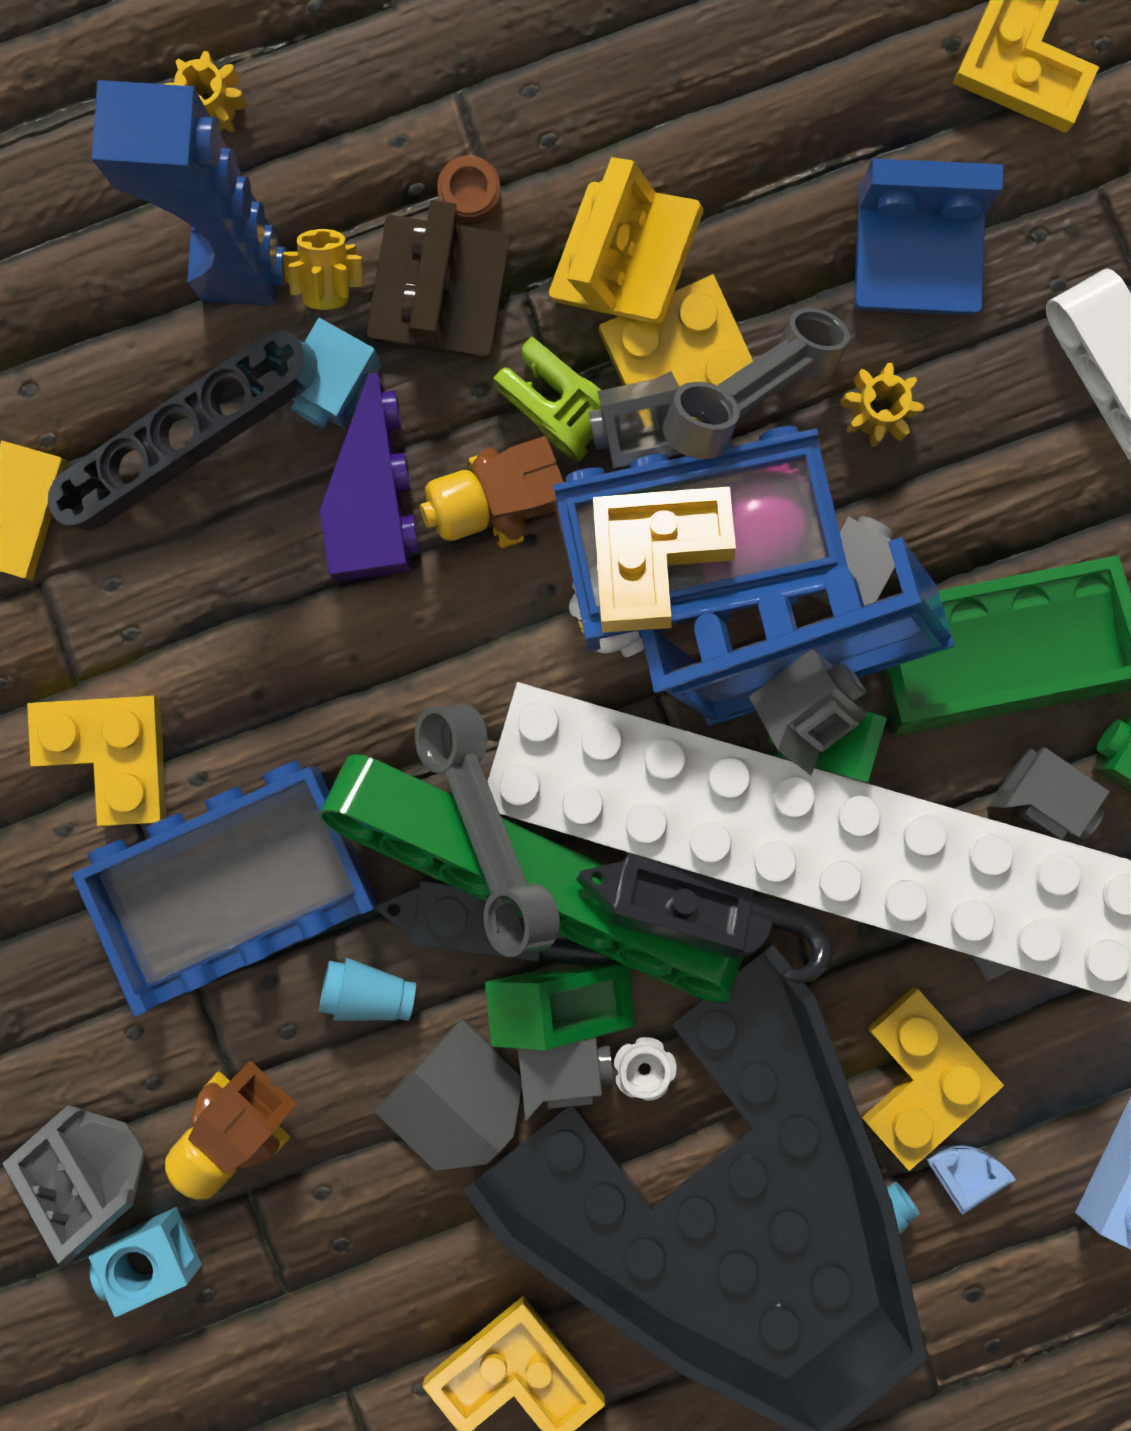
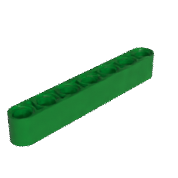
(426, 832)

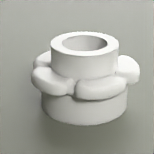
(647, 1086)

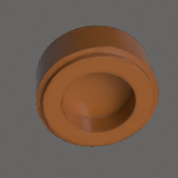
(472, 187)

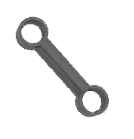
(807, 349)
(486, 831)

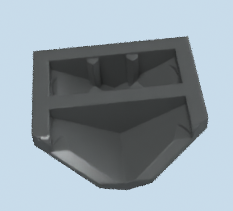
(456, 1102)
(77, 1177)

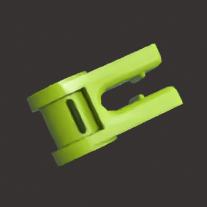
(563, 421)

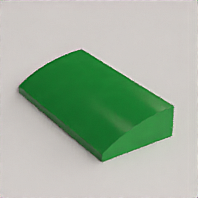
(1019, 648)

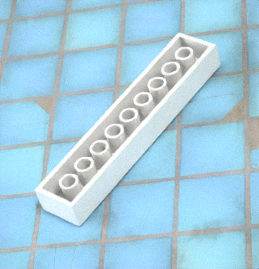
(817, 839)

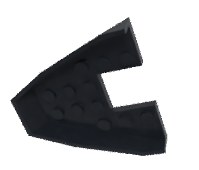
(765, 1266)

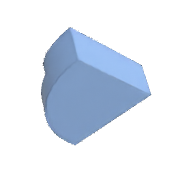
(968, 1174)

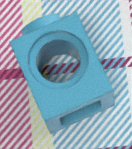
(339, 377)
(167, 1247)

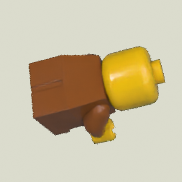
(498, 493)
(231, 1129)

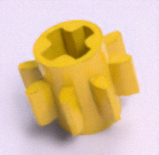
(216, 83)
(323, 269)
(878, 388)

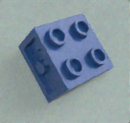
(923, 235)

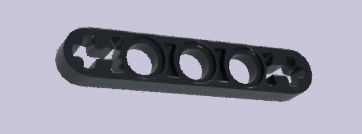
(210, 431)

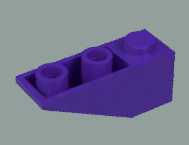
(363, 502)

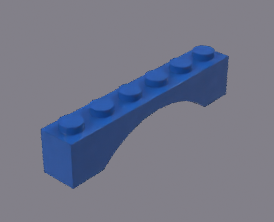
(172, 154)

